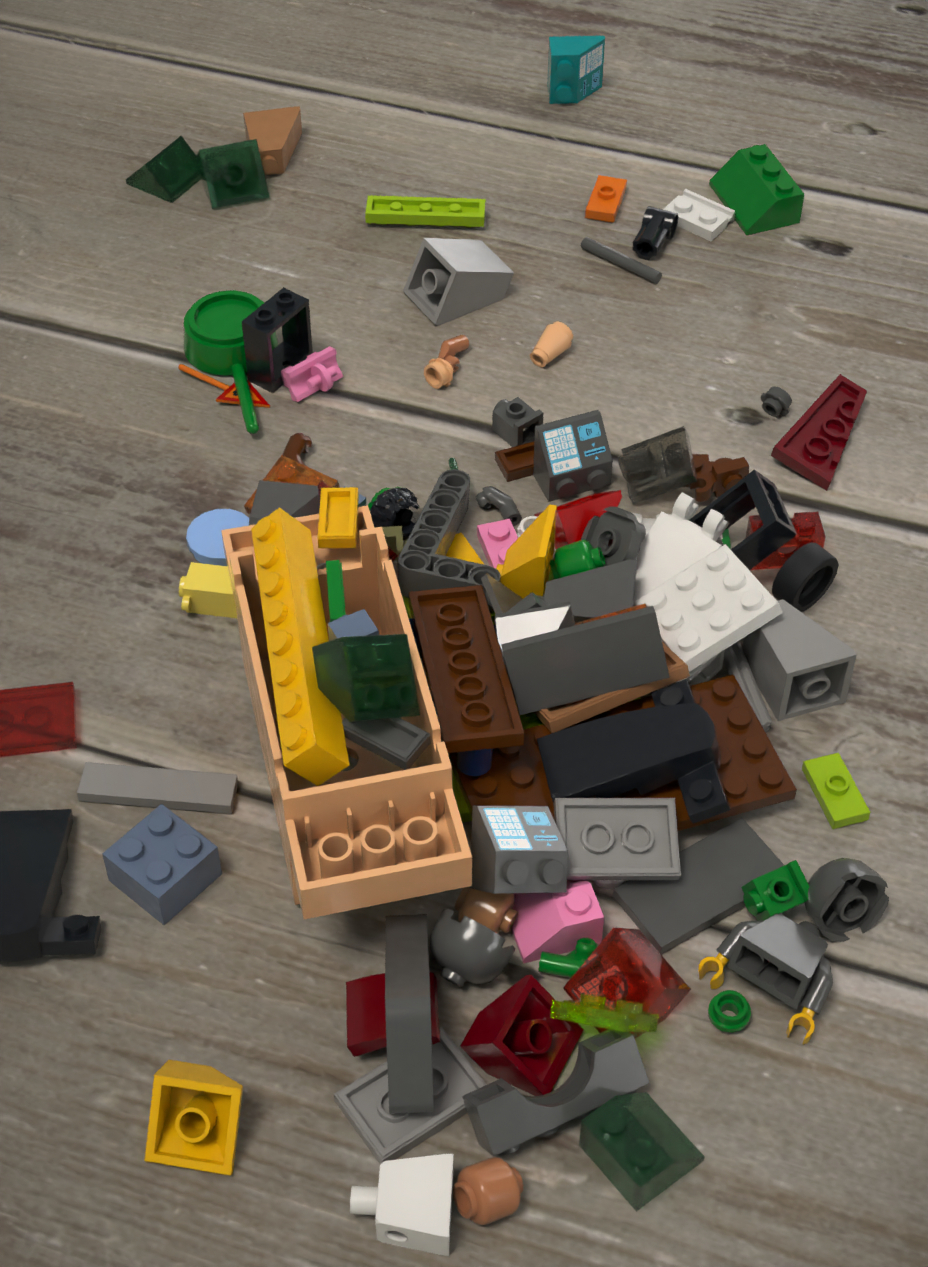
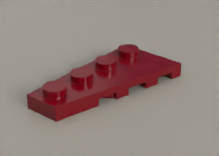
(821, 433)

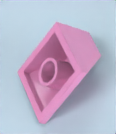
(556, 920)

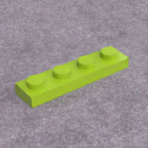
(425, 211)

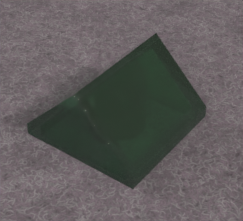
(168, 172)

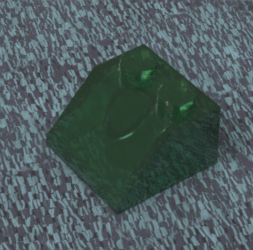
(637, 1147)

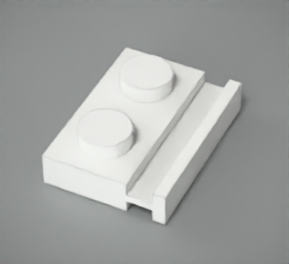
(700, 215)

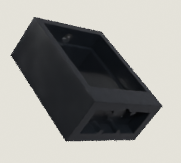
(262, 362)
(740, 499)

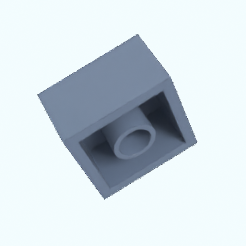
(162, 864)

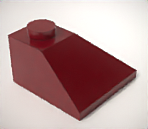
(519, 1039)

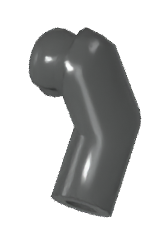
(505, 503)

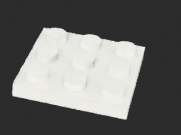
(710, 607)

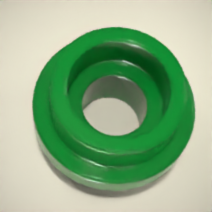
(729, 1001)

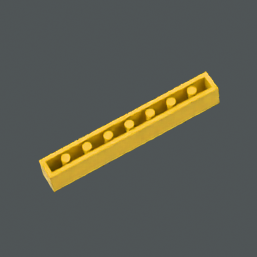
(294, 623)

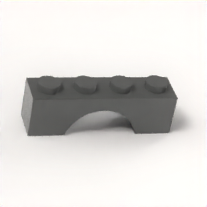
(604, 1068)

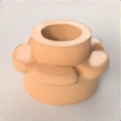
(438, 373)

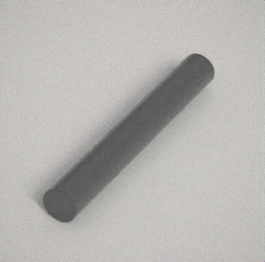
(621, 260)

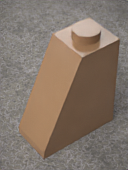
(276, 135)

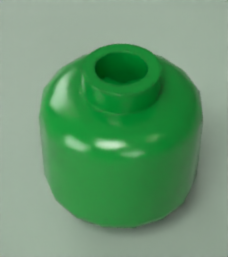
(576, 558)

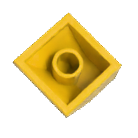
(529, 557)
(193, 1118)

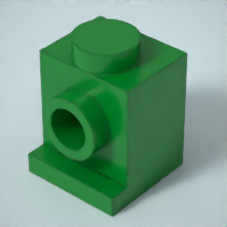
(789, 884)

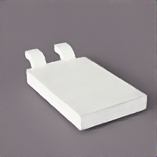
(675, 544)

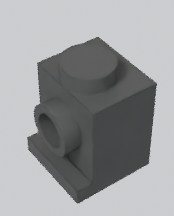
(512, 417)

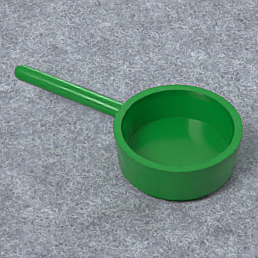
(217, 344)

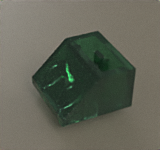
(368, 676)

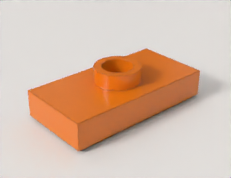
(606, 198)

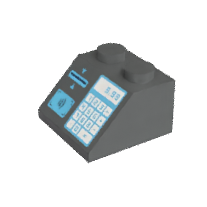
(572, 456)
(517, 850)

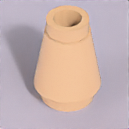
(552, 343)

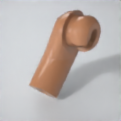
(451, 347)

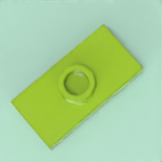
(835, 790)

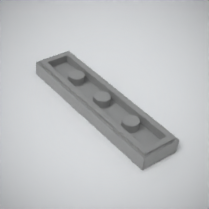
(158, 786)

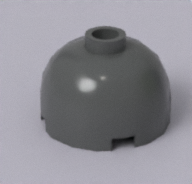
(845, 897)
(468, 950)

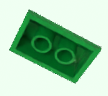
(758, 190)

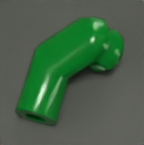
(567, 965)

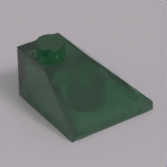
(232, 173)

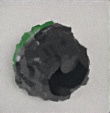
(391, 508)

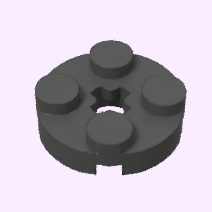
(621, 528)

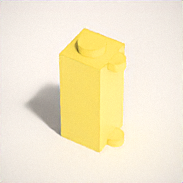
(207, 591)

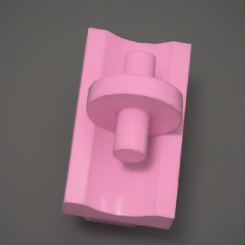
(312, 374)

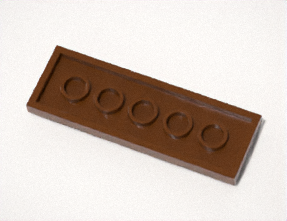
(465, 669)

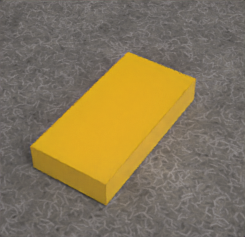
(338, 518)

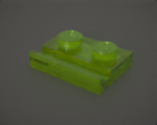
(594, 1012)

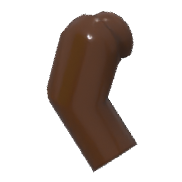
(296, 446)

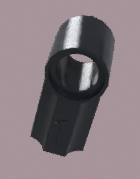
(655, 229)

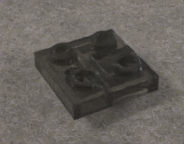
(658, 465)

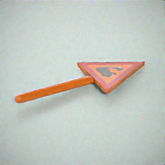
(230, 393)

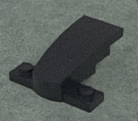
(641, 752)
(30, 888)

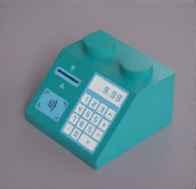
(574, 67)

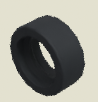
(805, 576)

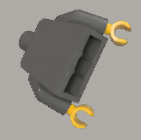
(781, 960)

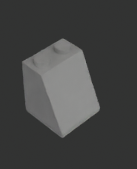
(456, 278)
(798, 664)

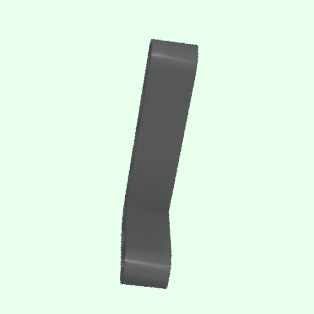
(424, 558)
(408, 1014)

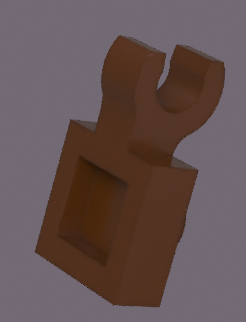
(722, 478)

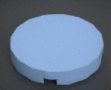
(205, 534)

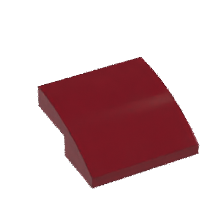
(367, 1013)

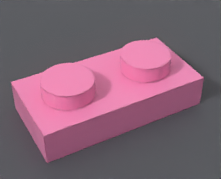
(496, 540)

